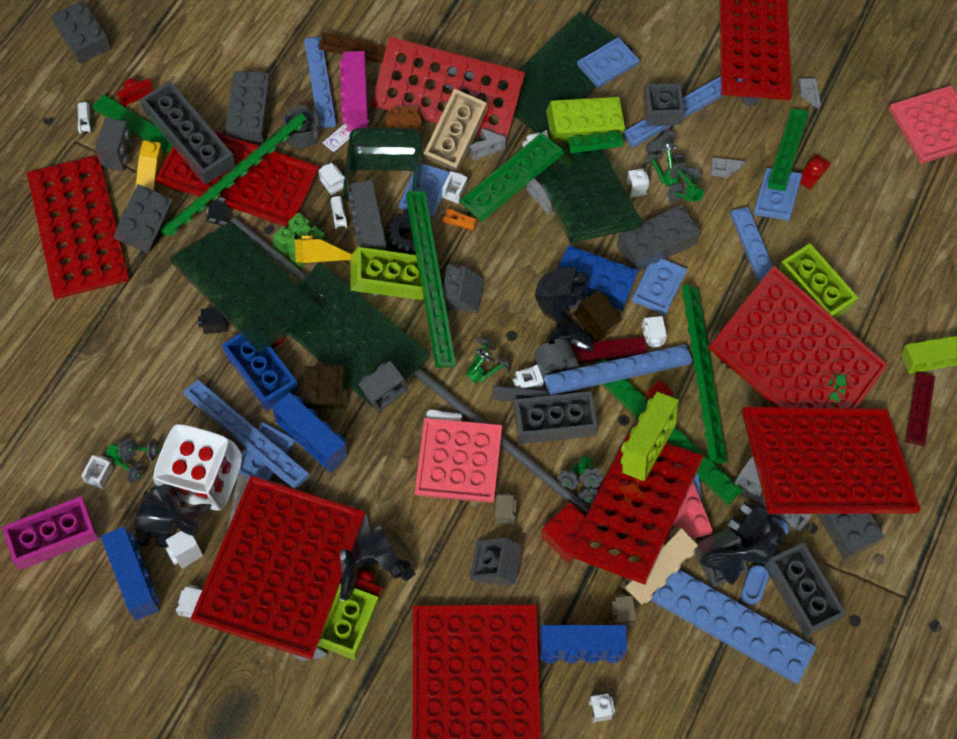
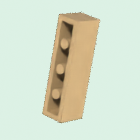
(675, 550)

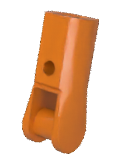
(462, 220)

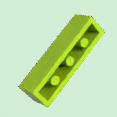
(930, 354)

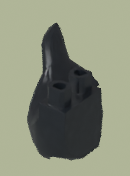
(555, 293)
(161, 513)
(759, 536)
(377, 547)

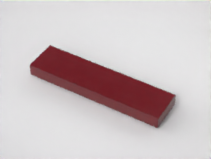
(611, 350)
(919, 409)

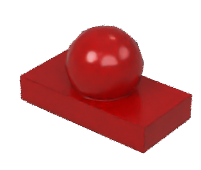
(134, 91)
(814, 171)
(366, 581)

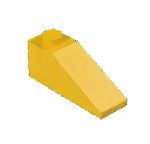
(149, 164)
(317, 250)

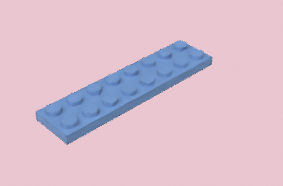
(735, 625)

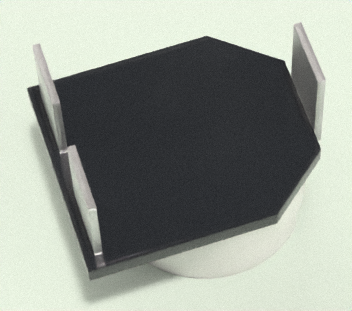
(217, 212)

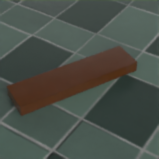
(341, 44)

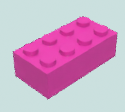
(353, 90)
(50, 533)

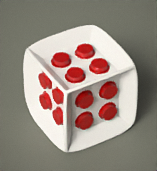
(198, 466)

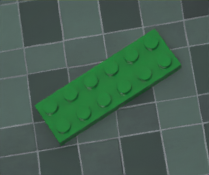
(511, 177)

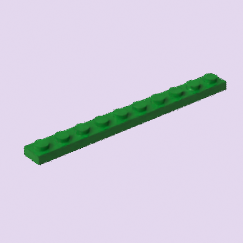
(228, 179)
(430, 280)
(704, 375)
(708, 471)

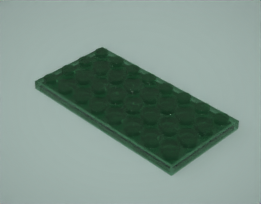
(554, 71)
(588, 196)
(245, 286)
(353, 332)

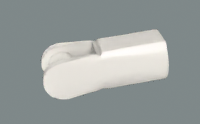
(84, 117)
(338, 211)
(435, 414)

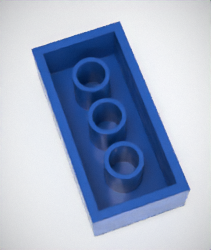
(605, 275)
(260, 371)
(310, 432)
(131, 573)
(582, 643)

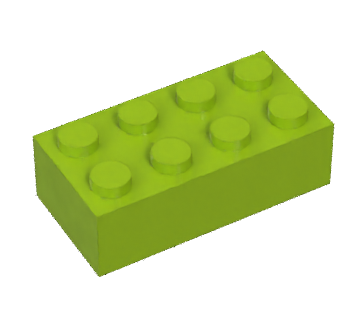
(584, 117)
(385, 273)
(819, 281)
(649, 436)

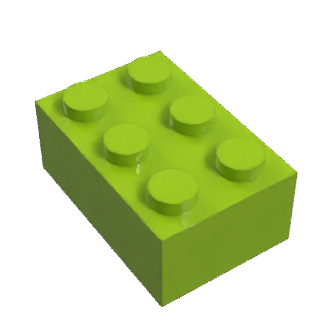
(348, 623)

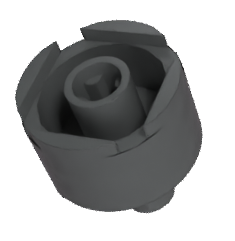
(306, 135)
(555, 357)

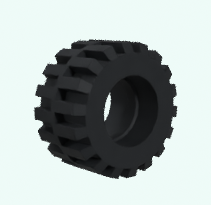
(396, 229)

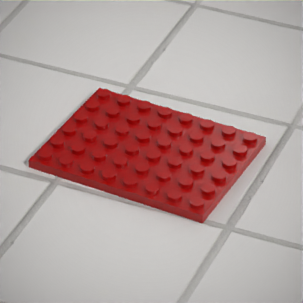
(792, 346)
(829, 461)
(278, 567)
(475, 672)

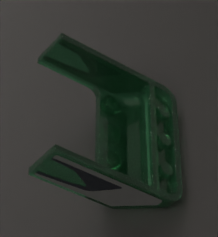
(383, 151)

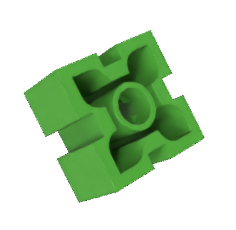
(285, 238)

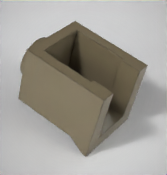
(505, 509)
(623, 610)

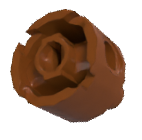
(403, 118)

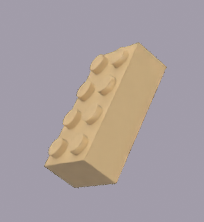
(456, 130)

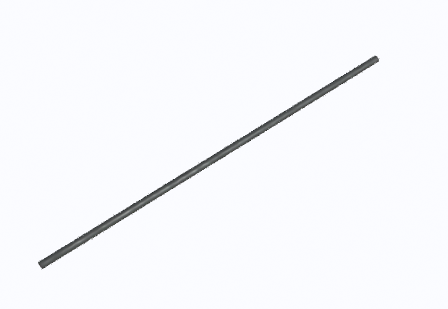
(437, 388)

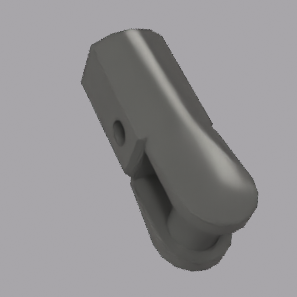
(653, 146)

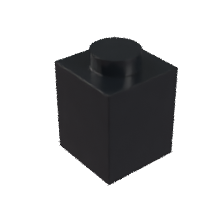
(212, 321)

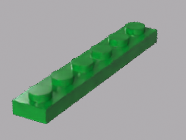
(788, 150)

